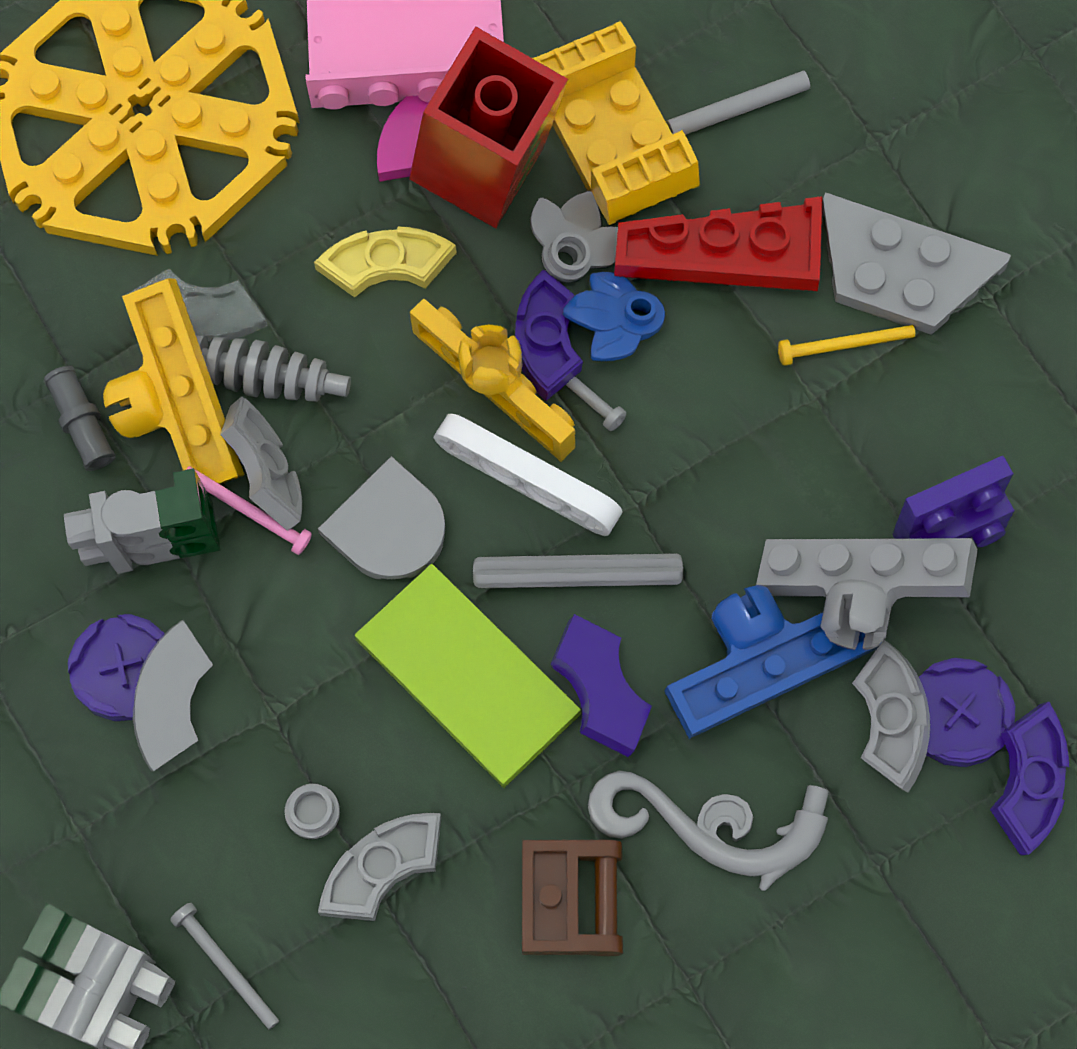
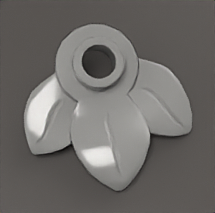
(575, 231)

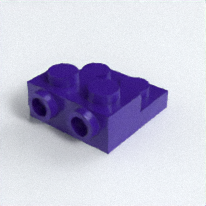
(961, 507)

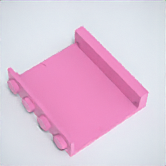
(388, 47)

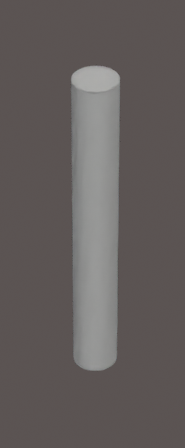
(740, 103)

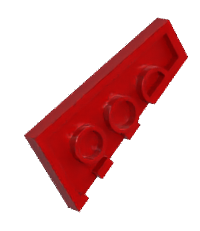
(744, 249)

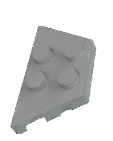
(902, 266)

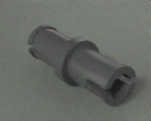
(79, 418)

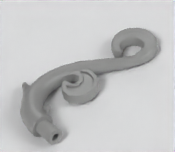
(770, 863)

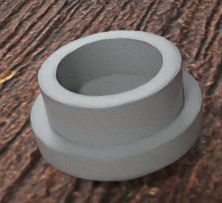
(312, 811)

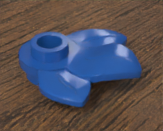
(610, 314)

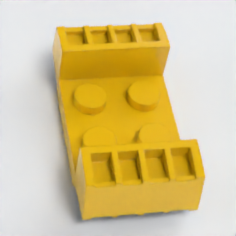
(616, 127)

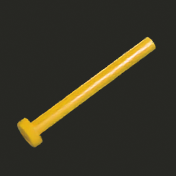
(788, 352)

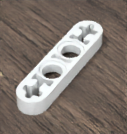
(528, 474)

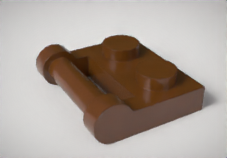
(552, 897)

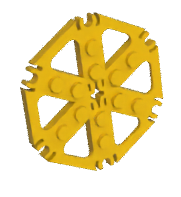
(150, 142)

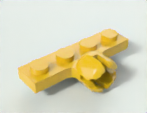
(493, 367)
(172, 385)

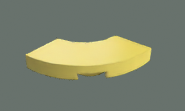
(384, 256)

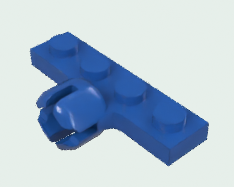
(761, 662)

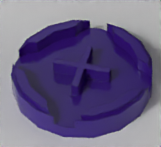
(109, 662)
(966, 711)

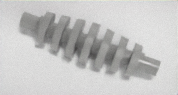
(256, 365)

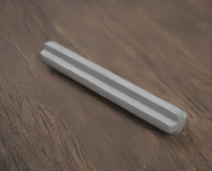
(577, 570)

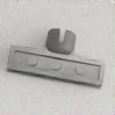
(866, 578)

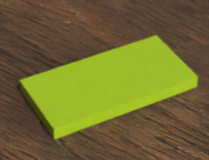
(468, 675)

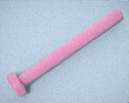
(298, 540)

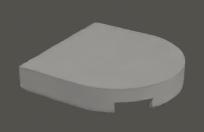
(388, 525)

